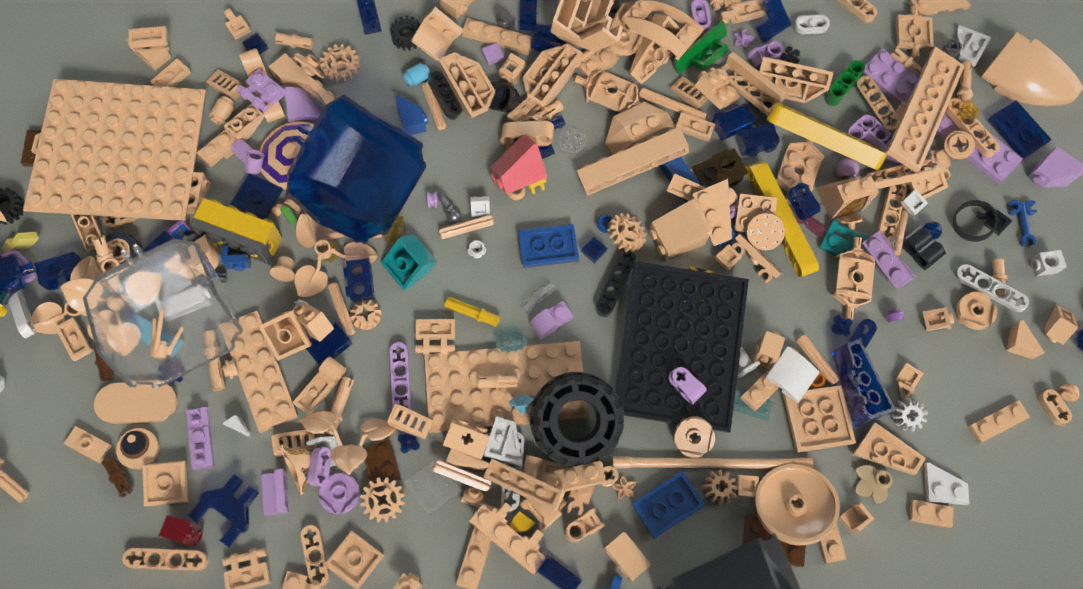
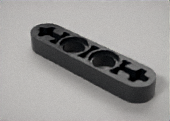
(616, 283)

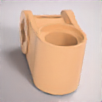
(587, 525)

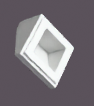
(237, 424)

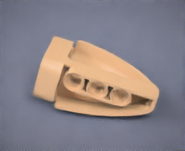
(1032, 74)

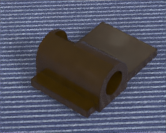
(719, 168)

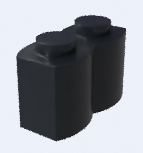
(923, 248)

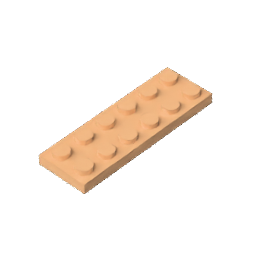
(261, 376)

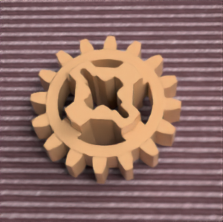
(339, 62)
(626, 232)
(377, 507)

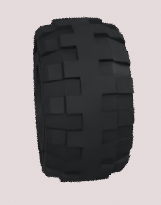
(554, 396)

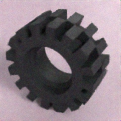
(398, 27)
(15, 206)

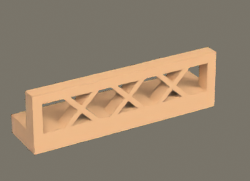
(754, 82)

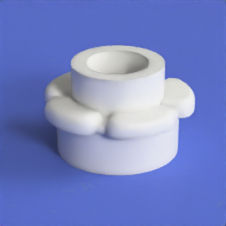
(476, 244)

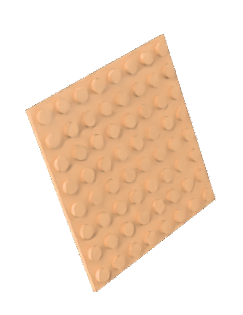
(116, 150)

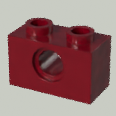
(181, 531)

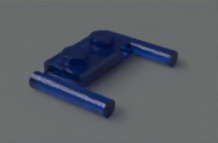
(528, 16)

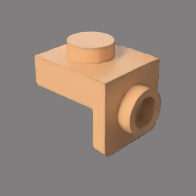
(408, 582)

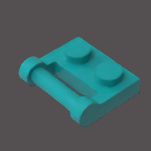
(837, 245)

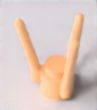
(158, 348)

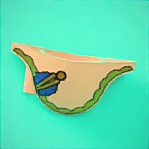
(298, 464)

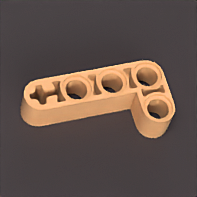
(251, 63)

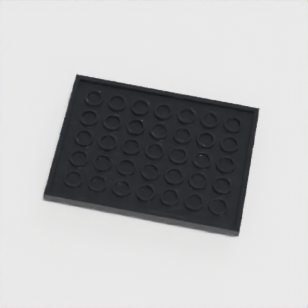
(675, 329)

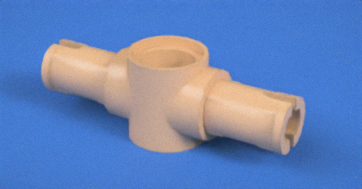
(103, 254)

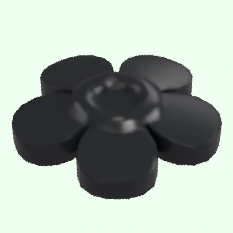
(791, 55)

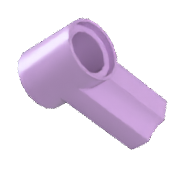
(251, 158)

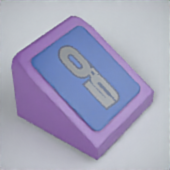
(179, 230)

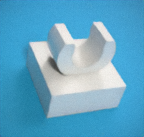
(913, 202)
(479, 206)

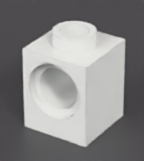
(1054, 260)

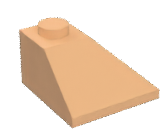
(284, 334)

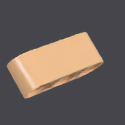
(538, 131)

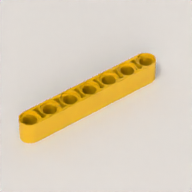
(827, 135)
(794, 241)

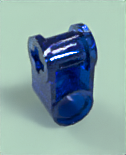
(803, 203)

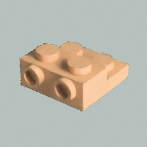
(716, 88)

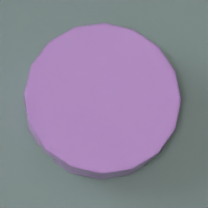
(339, 494)

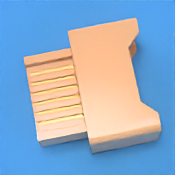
(543, 514)

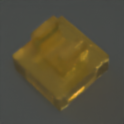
(969, 111)

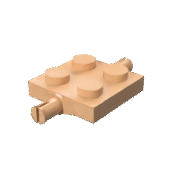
(914, 32)

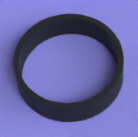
(985, 205)

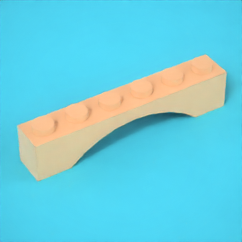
(290, 74)

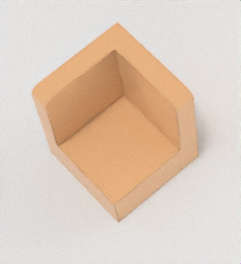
(856, 518)

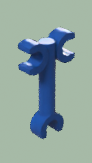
(1024, 210)

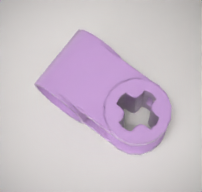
(765, 51)
(689, 386)

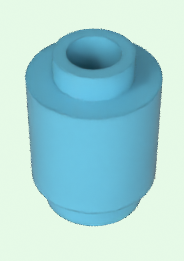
(416, 74)

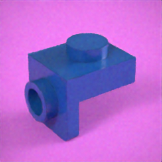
(234, 262)

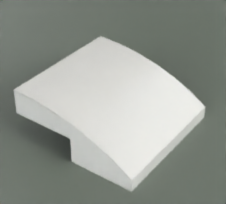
(793, 374)

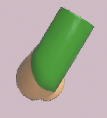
(286, 211)

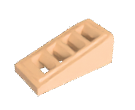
(233, 94)
(691, 100)
(407, 428)
(292, 435)
(464, 460)

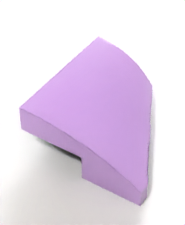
(300, 105)

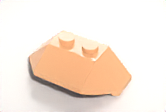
(550, 73)
(796, 80)
(468, 83)
(637, 126)

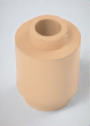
(222, 110)

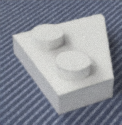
(972, 44)
(503, 443)
(944, 487)

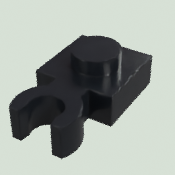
(1003, 221)

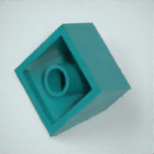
(408, 261)

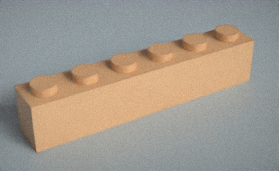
(633, 161)

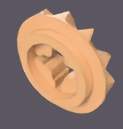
(963, 138)
(373, 318)

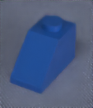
(411, 116)

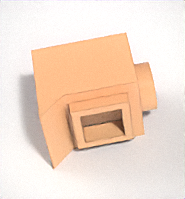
(512, 70)

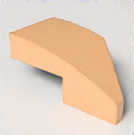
(907, 380)

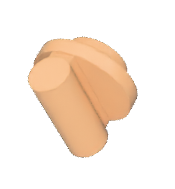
(473, 497)

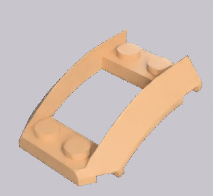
(677, 44)

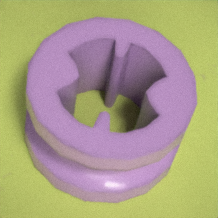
(432, 199)

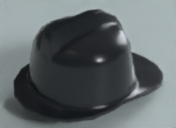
(505, 97)

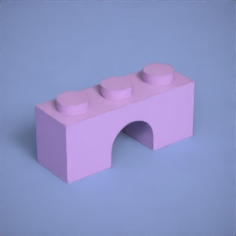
(889, 262)

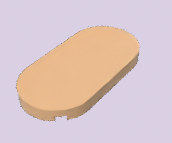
(628, 43)
(139, 404)

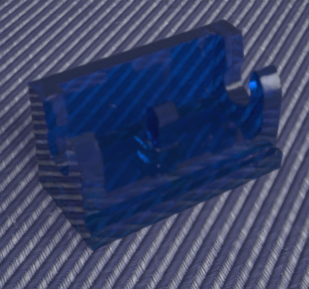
(369, 16)
(558, 574)

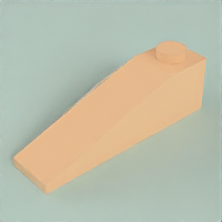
(650, 54)

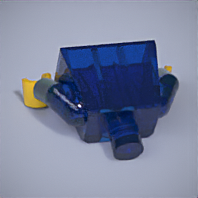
(12, 279)

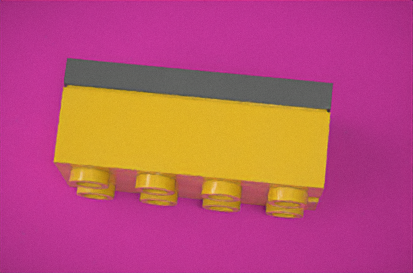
(236, 229)

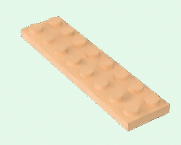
(925, 109)

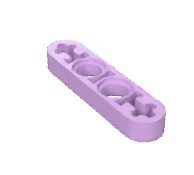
(400, 380)

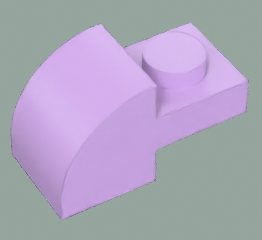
(550, 319)

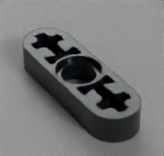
(439, 86)

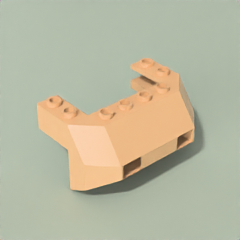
(585, 24)

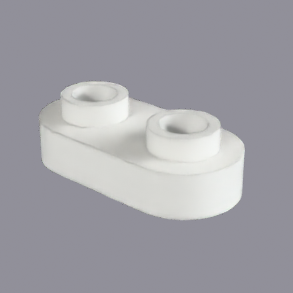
(810, 24)

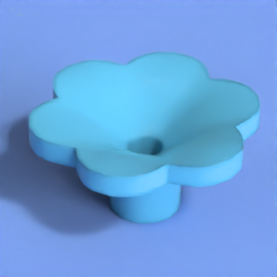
(521, 402)

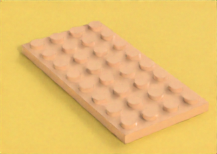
(455, 389)

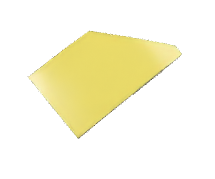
(20, 241)

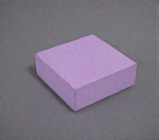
(493, 54)

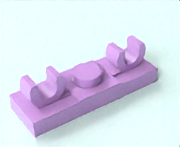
(200, 438)

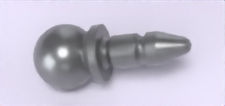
(453, 215)

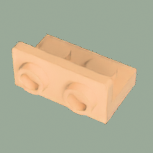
(929, 186)

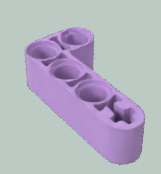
(871, 132)

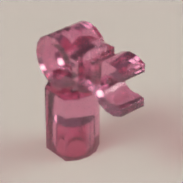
(813, 225)

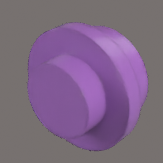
(894, 315)

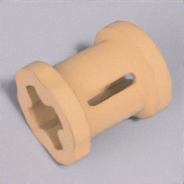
(609, 469)

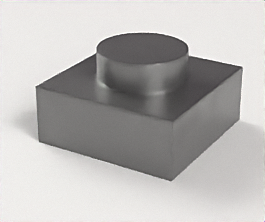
(505, 20)

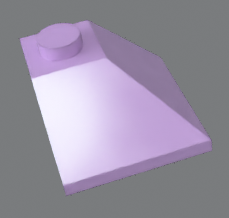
(1056, 170)

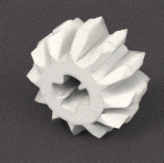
(914, 419)

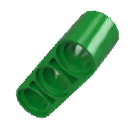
(844, 82)

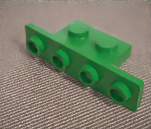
(705, 50)

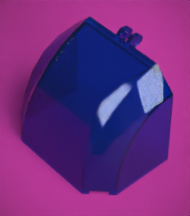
(354, 170)

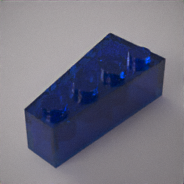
(861, 384)

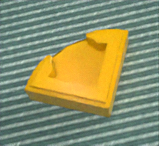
(521, 523)

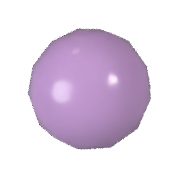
(847, 168)

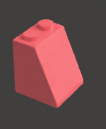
(518, 166)

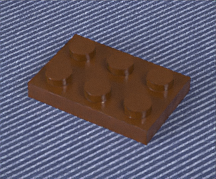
(754, 529)

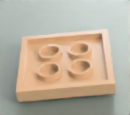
(820, 420)

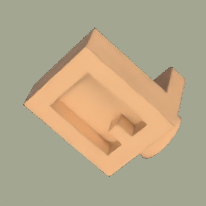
(938, 319)

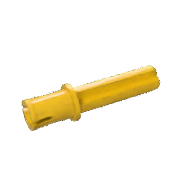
(472, 311)

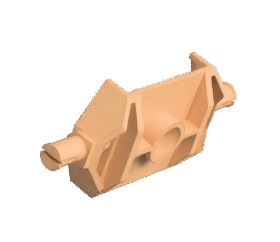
(597, 86)
(802, 156)
(849, 291)

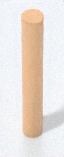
(900, 232)

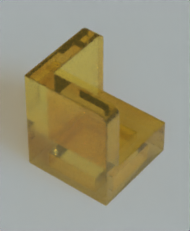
(397, 230)

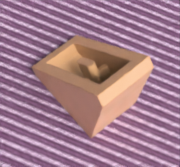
(1023, 342)

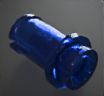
(558, 122)

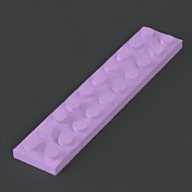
(899, 84)

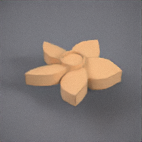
(624, 488)

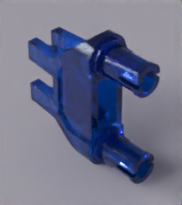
(229, 506)

